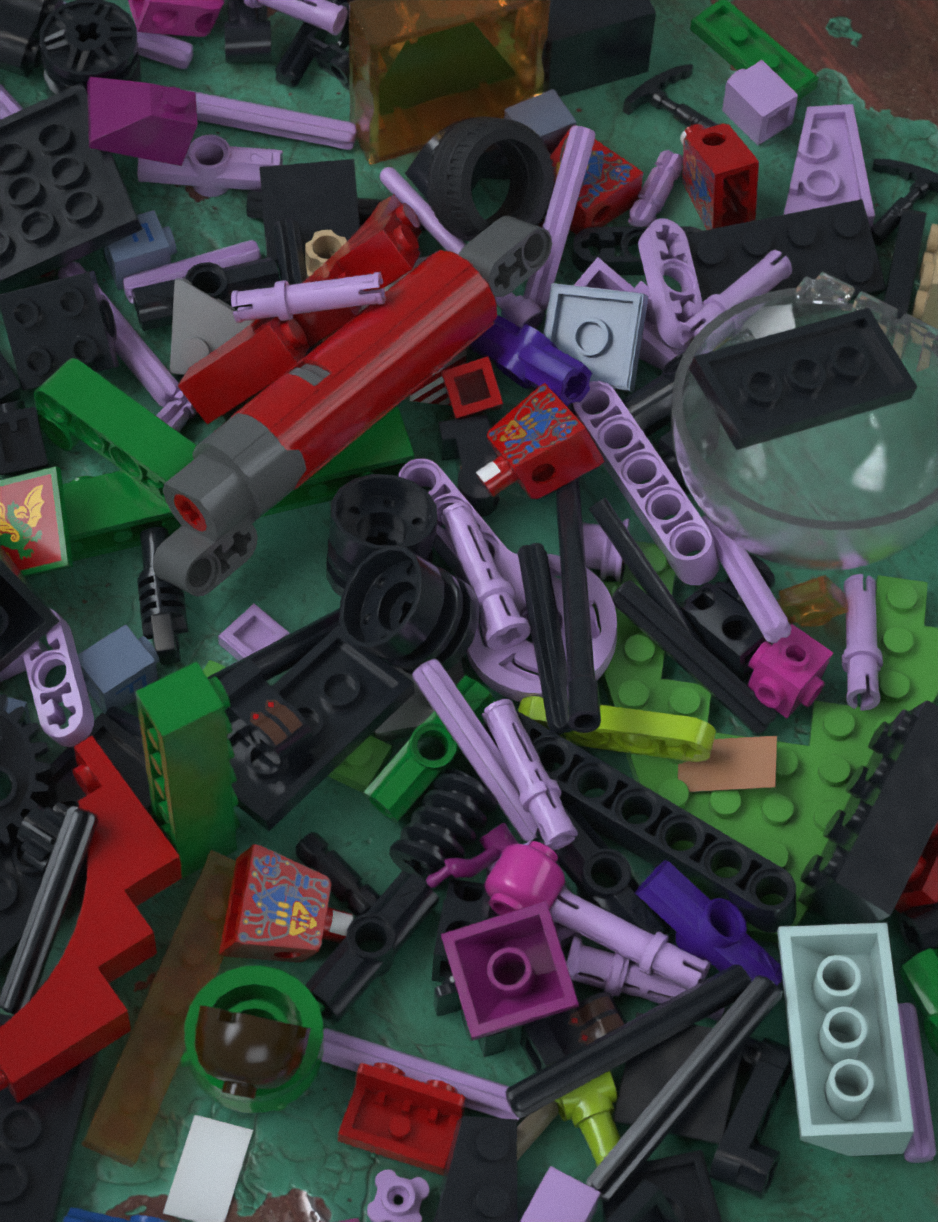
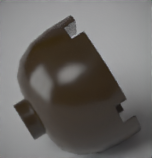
(248, 1050)

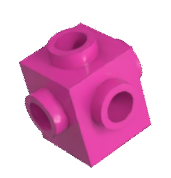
(789, 671)

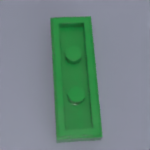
(745, 44)

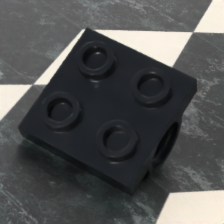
(59, 323)

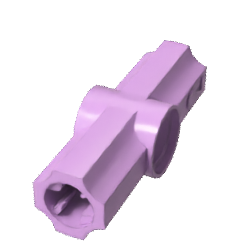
(212, 167)

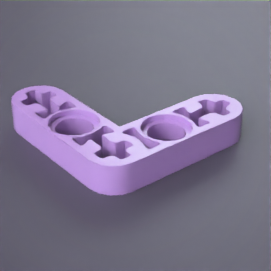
(70, 691)

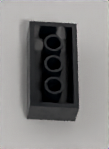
(882, 825)

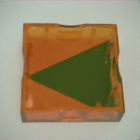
(437, 64)

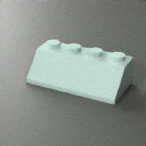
(845, 1038)

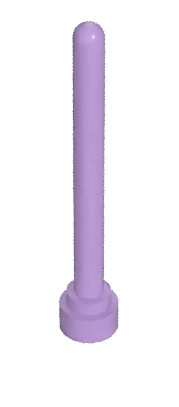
(514, 308)

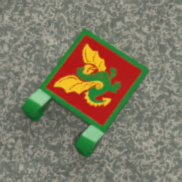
(35, 522)

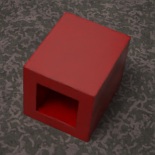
(472, 389)

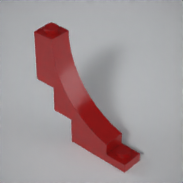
(76, 1006)

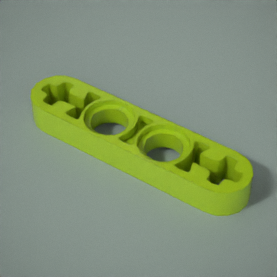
(637, 732)

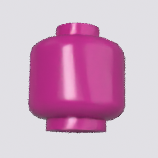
(524, 878)

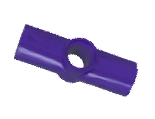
(533, 360)
(703, 926)

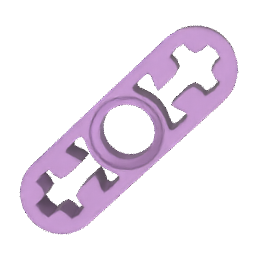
(674, 263)

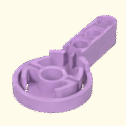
(500, 667)

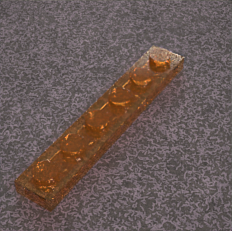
(158, 1032)

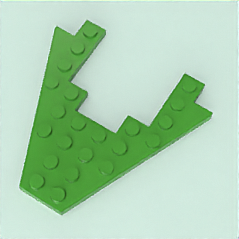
(810, 780)

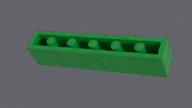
(189, 764)

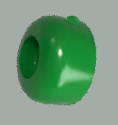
(267, 995)

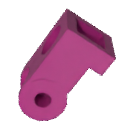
(176, 16)

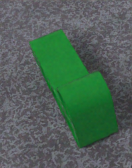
(87, 408)

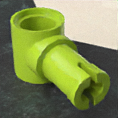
(591, 1111)

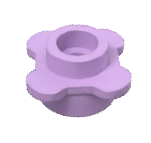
(390, 1186)

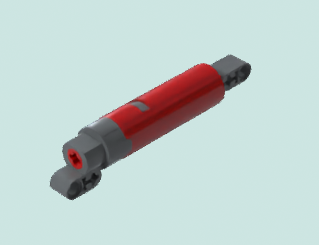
(335, 398)

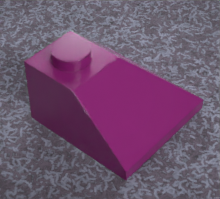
(141, 119)
(510, 970)

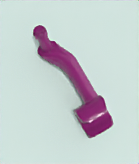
(494, 845)

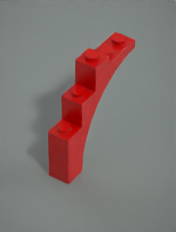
(273, 346)

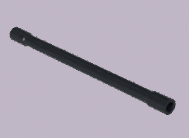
(582, 687)

